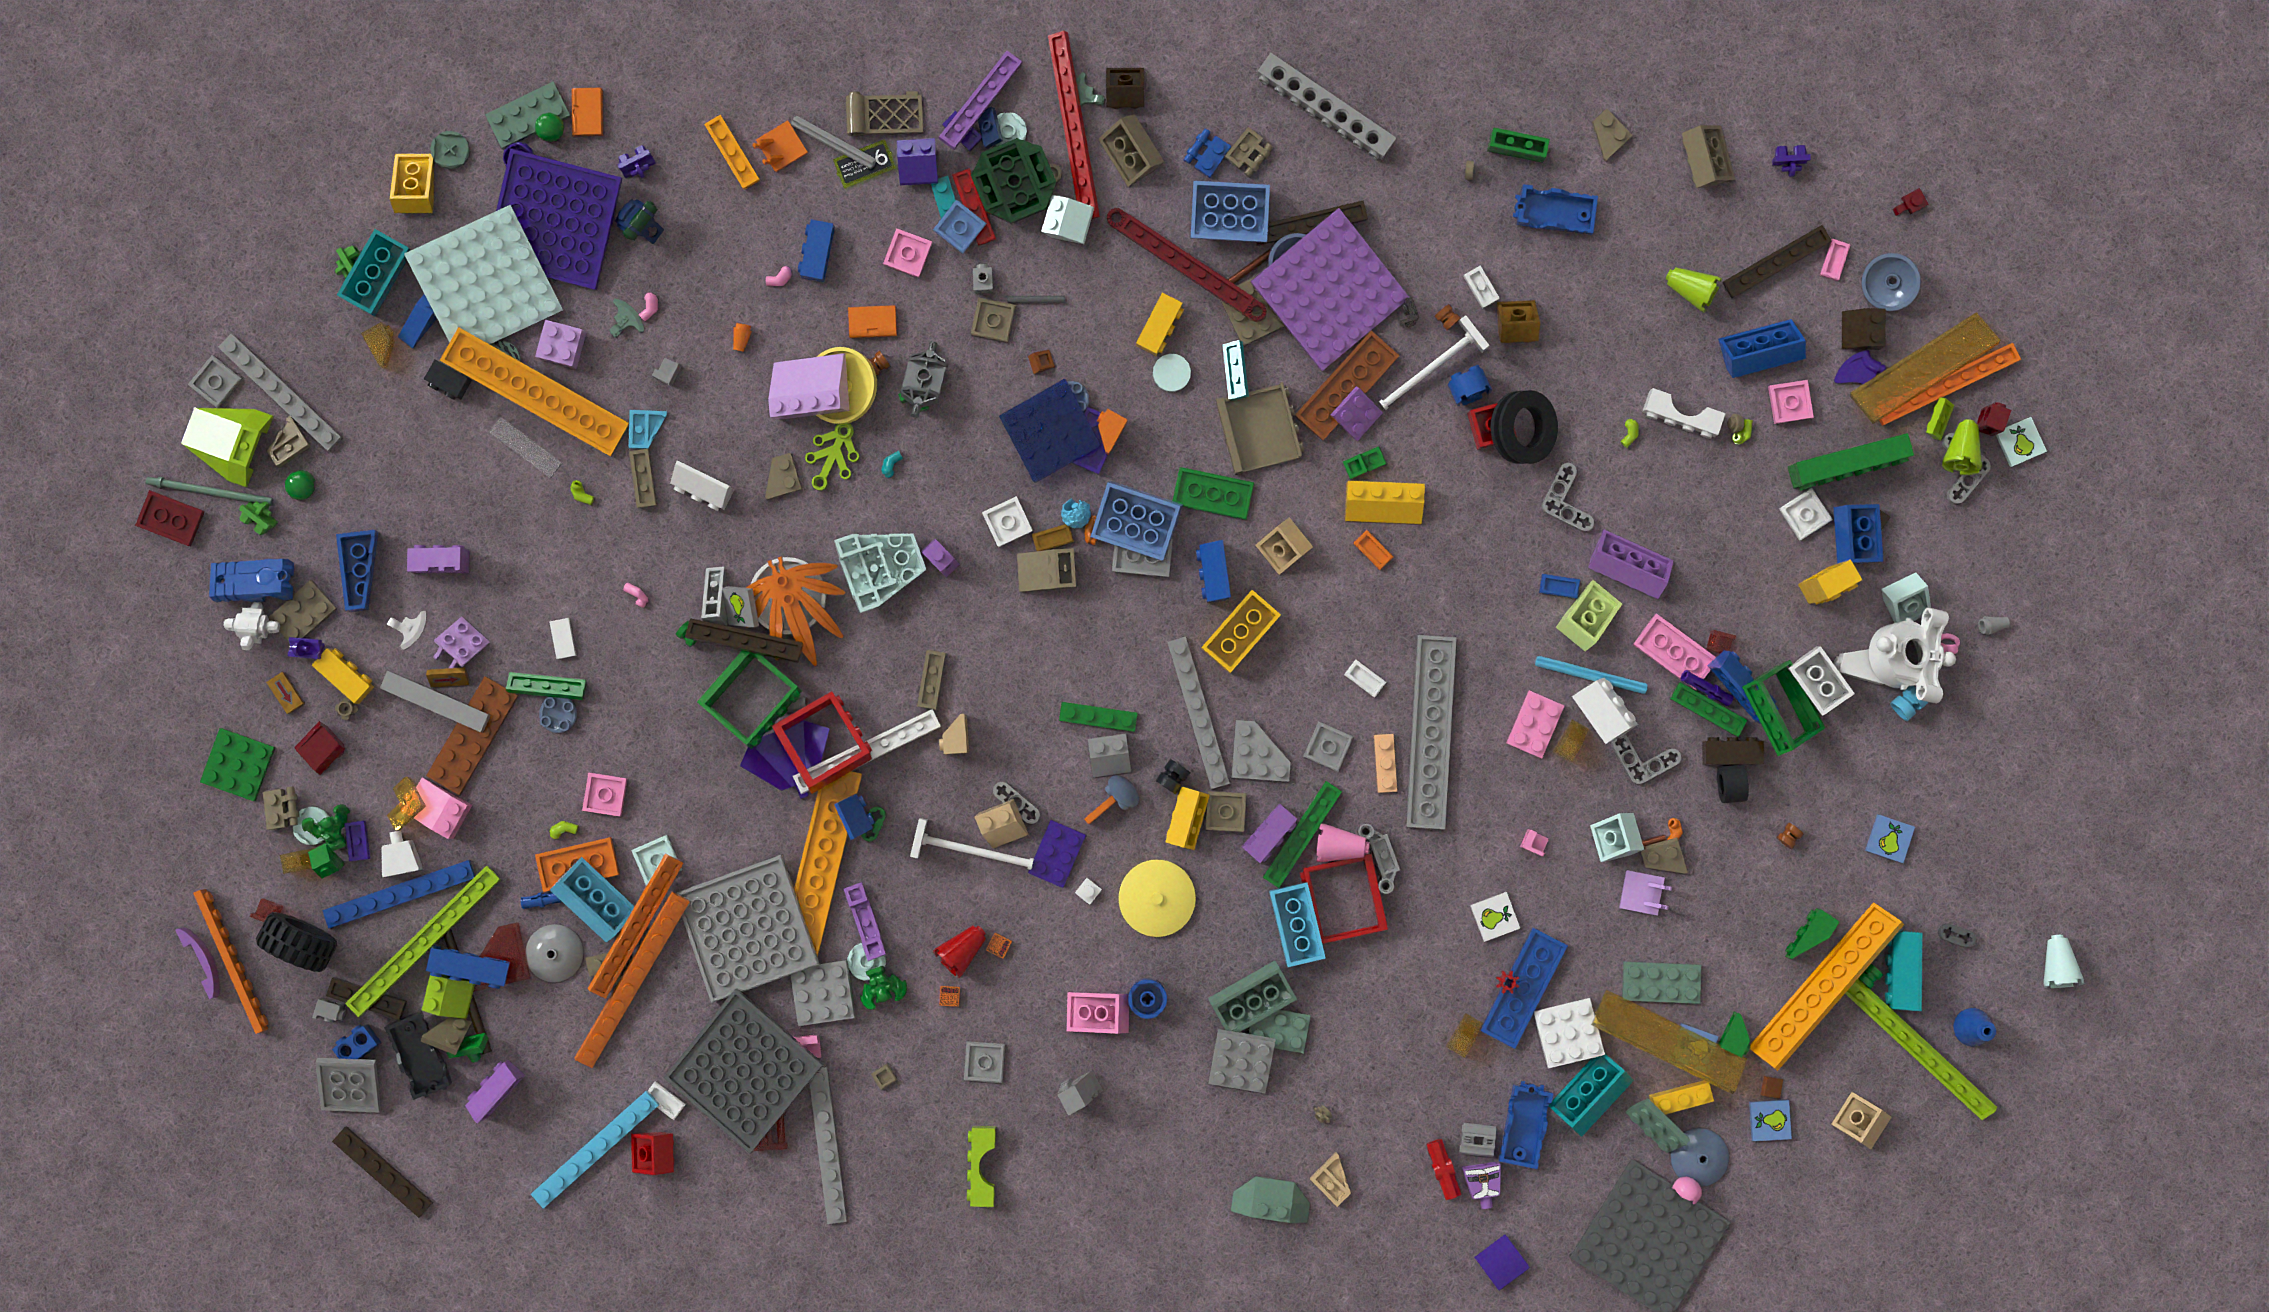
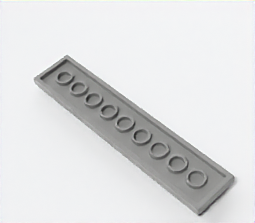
(1431, 732)

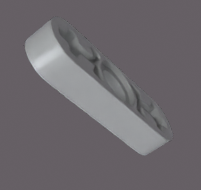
(1031, 807)

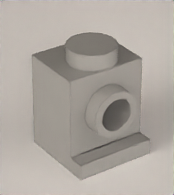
(986, 285)
(329, 1010)

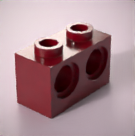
(1993, 419)

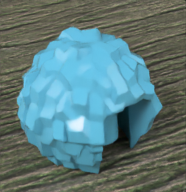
(1075, 514)

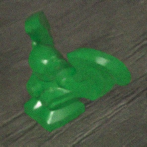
(329, 827)
(880, 987)

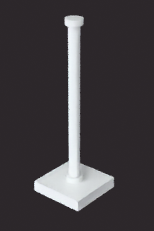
(1472, 335)
(922, 838)

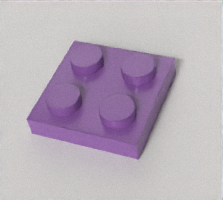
(1356, 413)

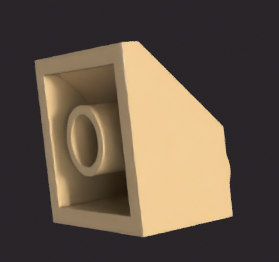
(1284, 546)
(956, 737)
(1001, 824)
(1861, 1120)

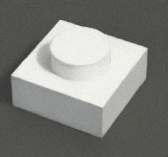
(1088, 891)

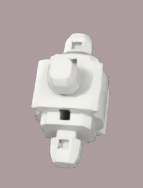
(251, 625)

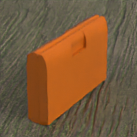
(587, 112)
(872, 321)

